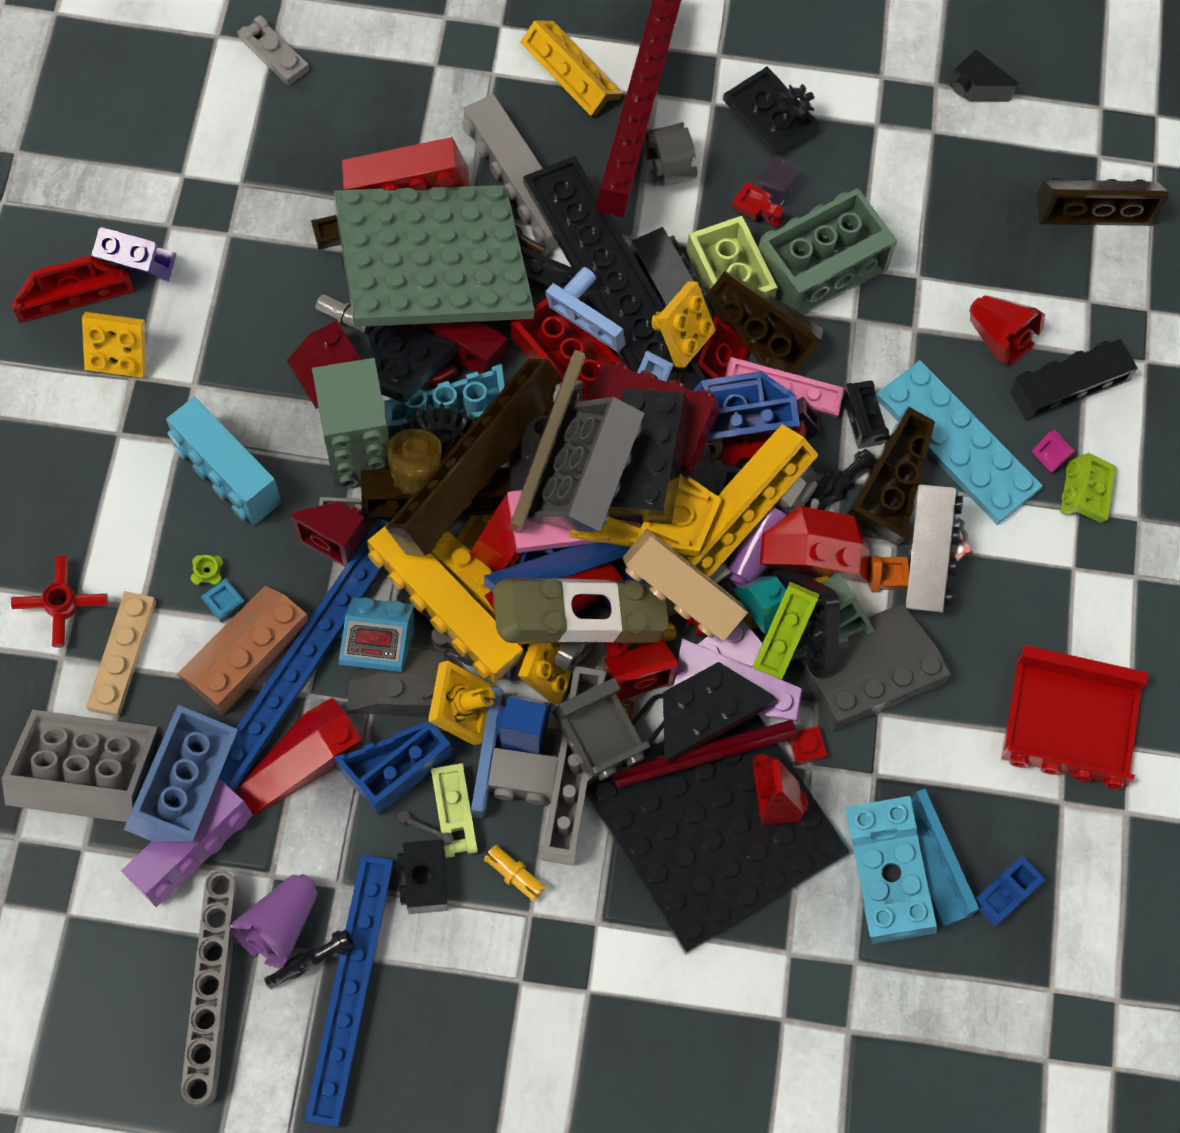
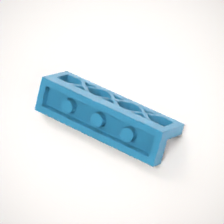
(945, 880)

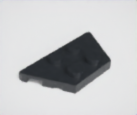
(708, 707)

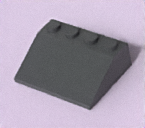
(586, 464)
(878, 670)

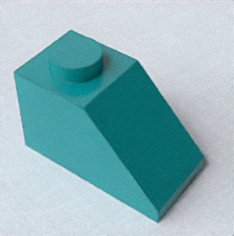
(761, 599)

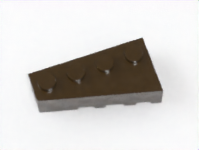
(892, 483)

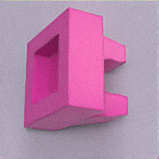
(1053, 451)

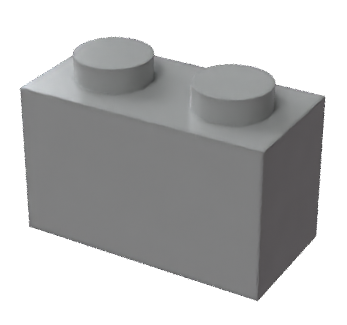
(522, 776)

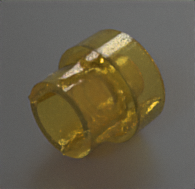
(412, 458)

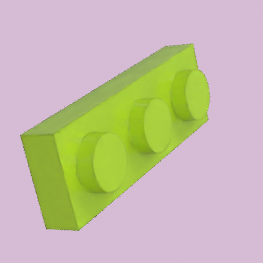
(785, 630)

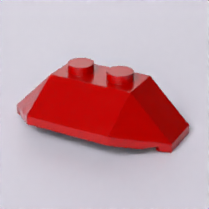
(69, 287)
(817, 544)

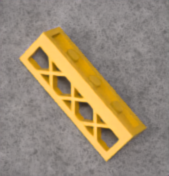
(570, 66)

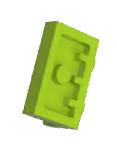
(1088, 487)

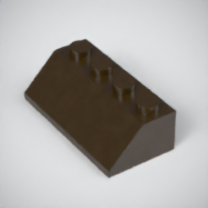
(1100, 202)

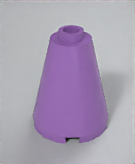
(746, 557)
(276, 920)

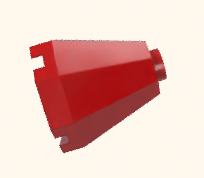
(1006, 326)

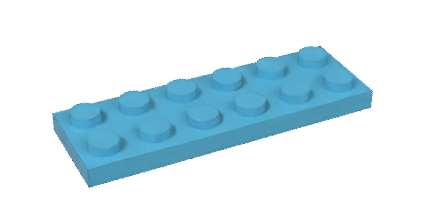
(962, 443)

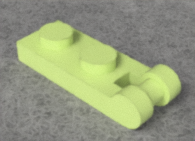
(454, 807)

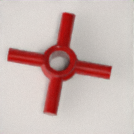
(55, 591)

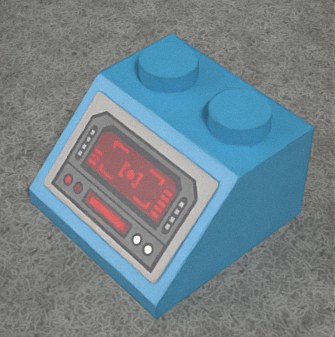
(377, 634)

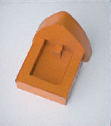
(888, 573)

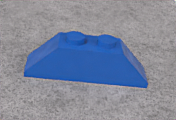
(750, 406)

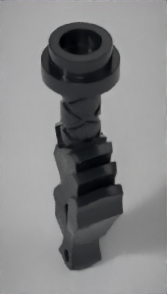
(832, 486)
(340, 943)

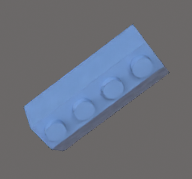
(181, 778)

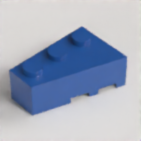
(522, 724)

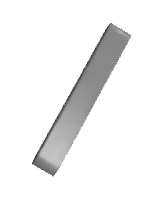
(214, 1003)

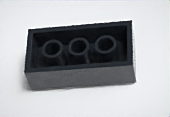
(655, 465)

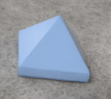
(656, 366)

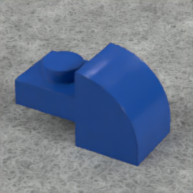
(1008, 890)

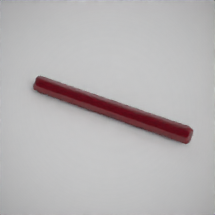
(707, 753)

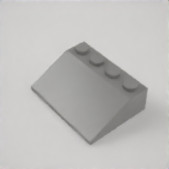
(79, 765)

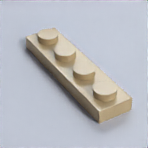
(121, 654)

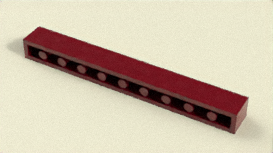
(637, 108)

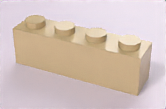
(684, 585)

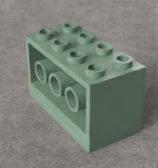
(827, 251)
(352, 419)

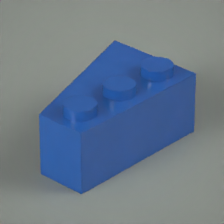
(394, 765)

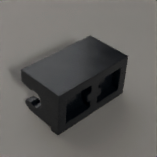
(864, 414)

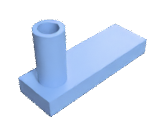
(567, 304)

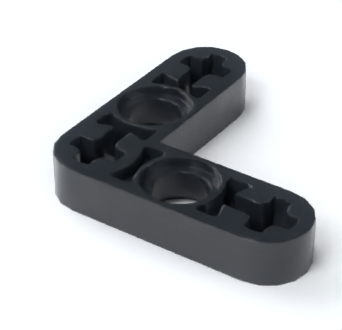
(821, 651)

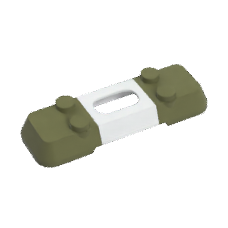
(542, 611)

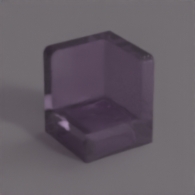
(778, 178)

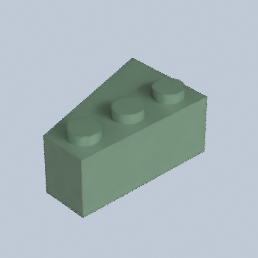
(851, 615)

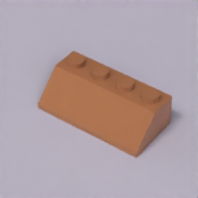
(244, 649)

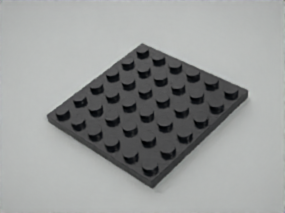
(702, 840)

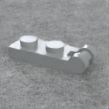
(273, 51)

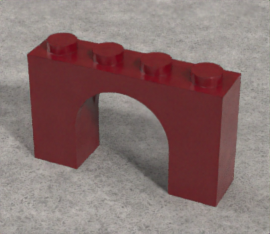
(705, 408)

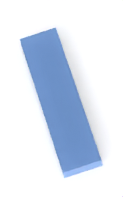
(488, 744)

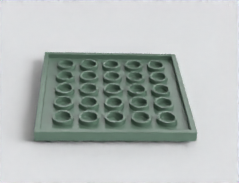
(432, 255)

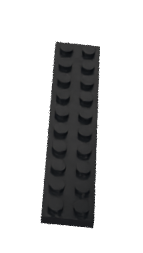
(594, 242)

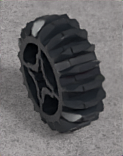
(443, 423)

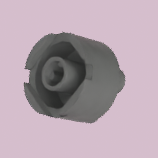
(671, 154)

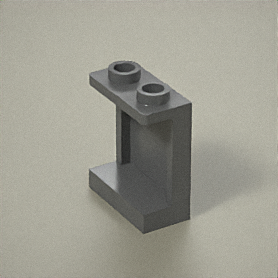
(599, 731)

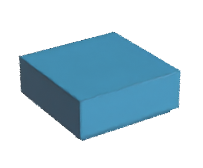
(223, 600)

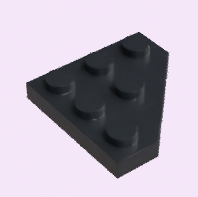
(407, 358)

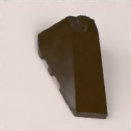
(768, 327)

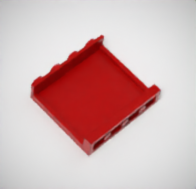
(1073, 716)

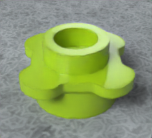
(202, 562)

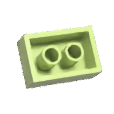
(732, 249)

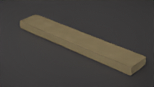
(547, 441)

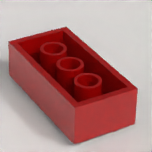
(556, 338)

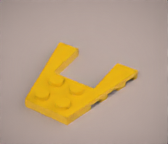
(690, 525)

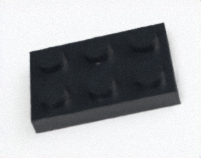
(758, 107)

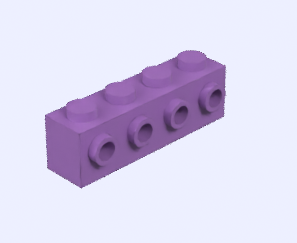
(167, 864)

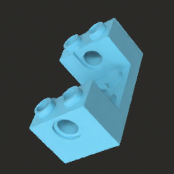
(884, 836)

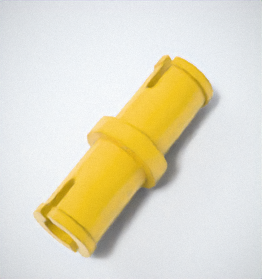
(514, 873)

